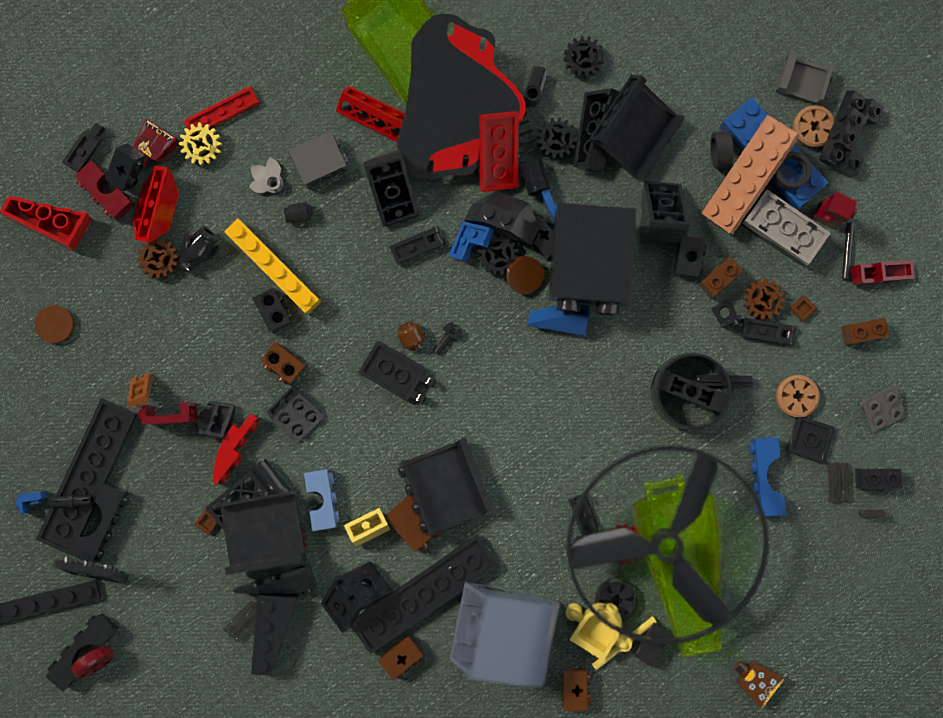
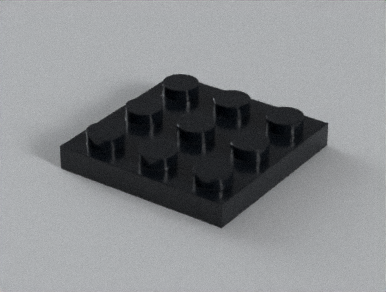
(91, 570)

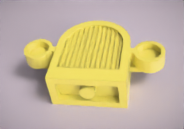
(595, 635)

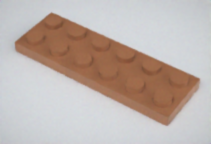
(750, 174)

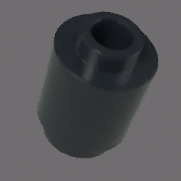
(298, 212)

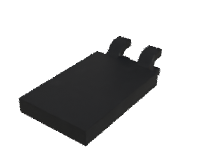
(395, 372)

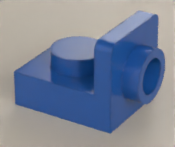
(24, 500)

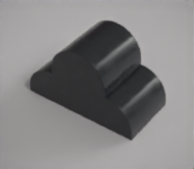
(391, 188)
(663, 214)

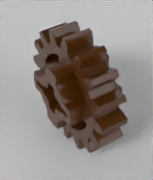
(165, 255)
(765, 306)

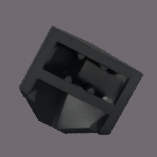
(215, 419)

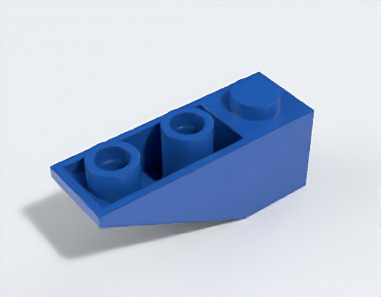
(560, 321)

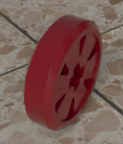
(92, 662)

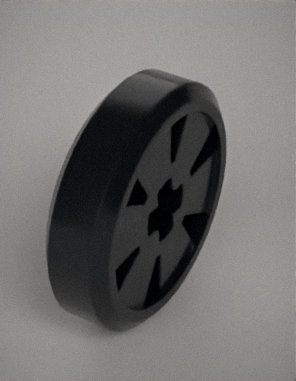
(625, 592)

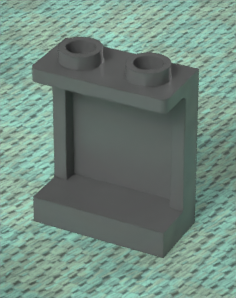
(804, 79)
(318, 158)

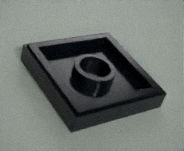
(810, 439)

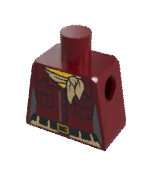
(154, 143)

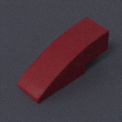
(882, 272)

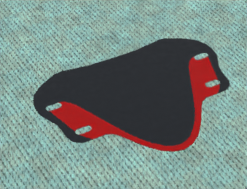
(446, 95)

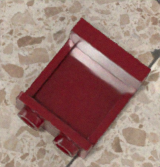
(188, 414)

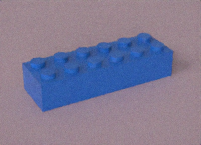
(743, 126)

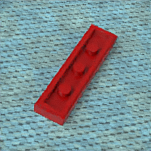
(224, 110)

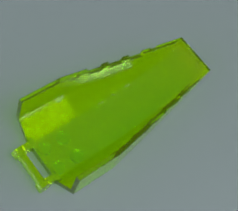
(701, 550)

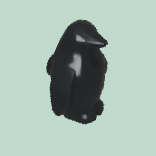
(197, 248)

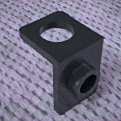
(731, 319)

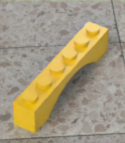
(272, 266)

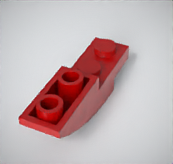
(228, 455)

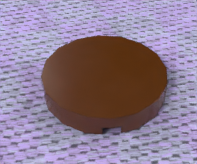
(525, 275)
(54, 324)

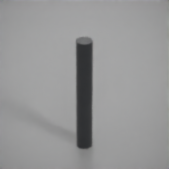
(848, 250)

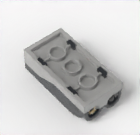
(785, 228)

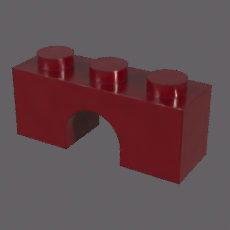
(92, 178)
(835, 210)

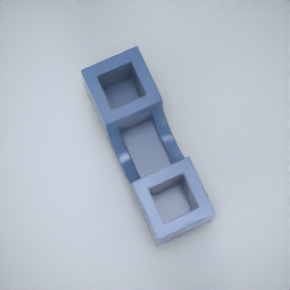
(321, 482)

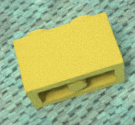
(367, 527)

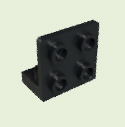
(295, 414)

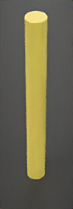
(614, 651)

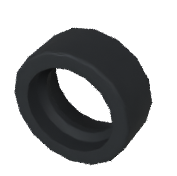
(721, 149)
(807, 170)

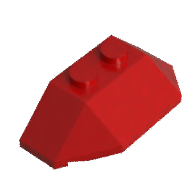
(155, 205)

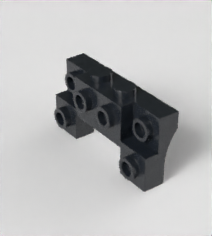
(847, 130)

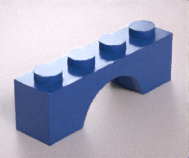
(764, 452)

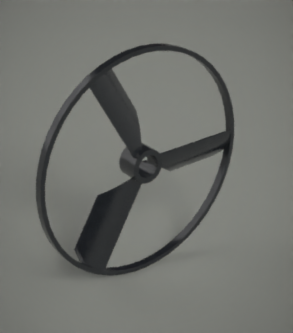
(624, 545)

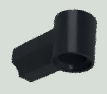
(535, 85)

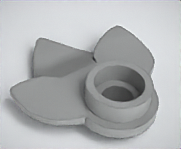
(265, 175)

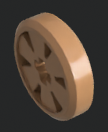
(812, 115)
(803, 386)

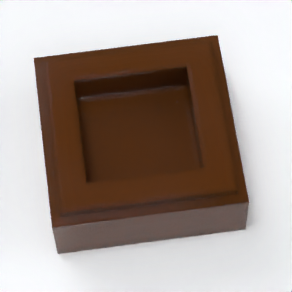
(802, 308)
(206, 522)

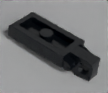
(84, 148)

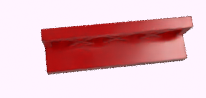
(361, 101)

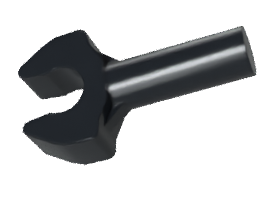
(446, 339)

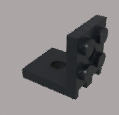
(349, 596)

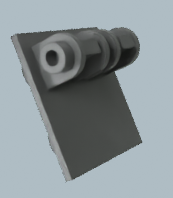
(883, 408)

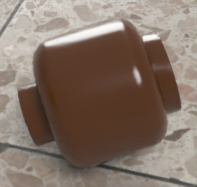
(411, 335)

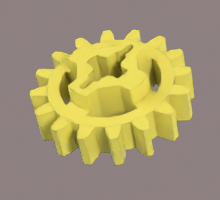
(197, 152)

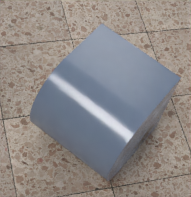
(504, 635)

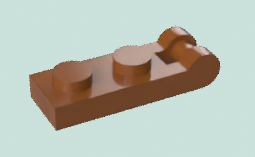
(139, 390)

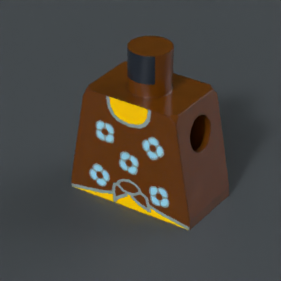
(757, 681)

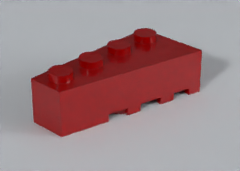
(51, 222)

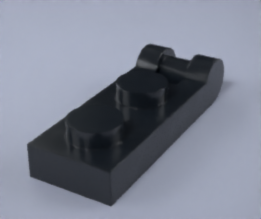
(416, 245)
(767, 331)

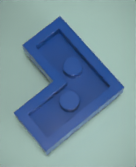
(467, 237)

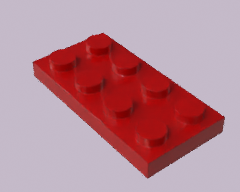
(499, 151)

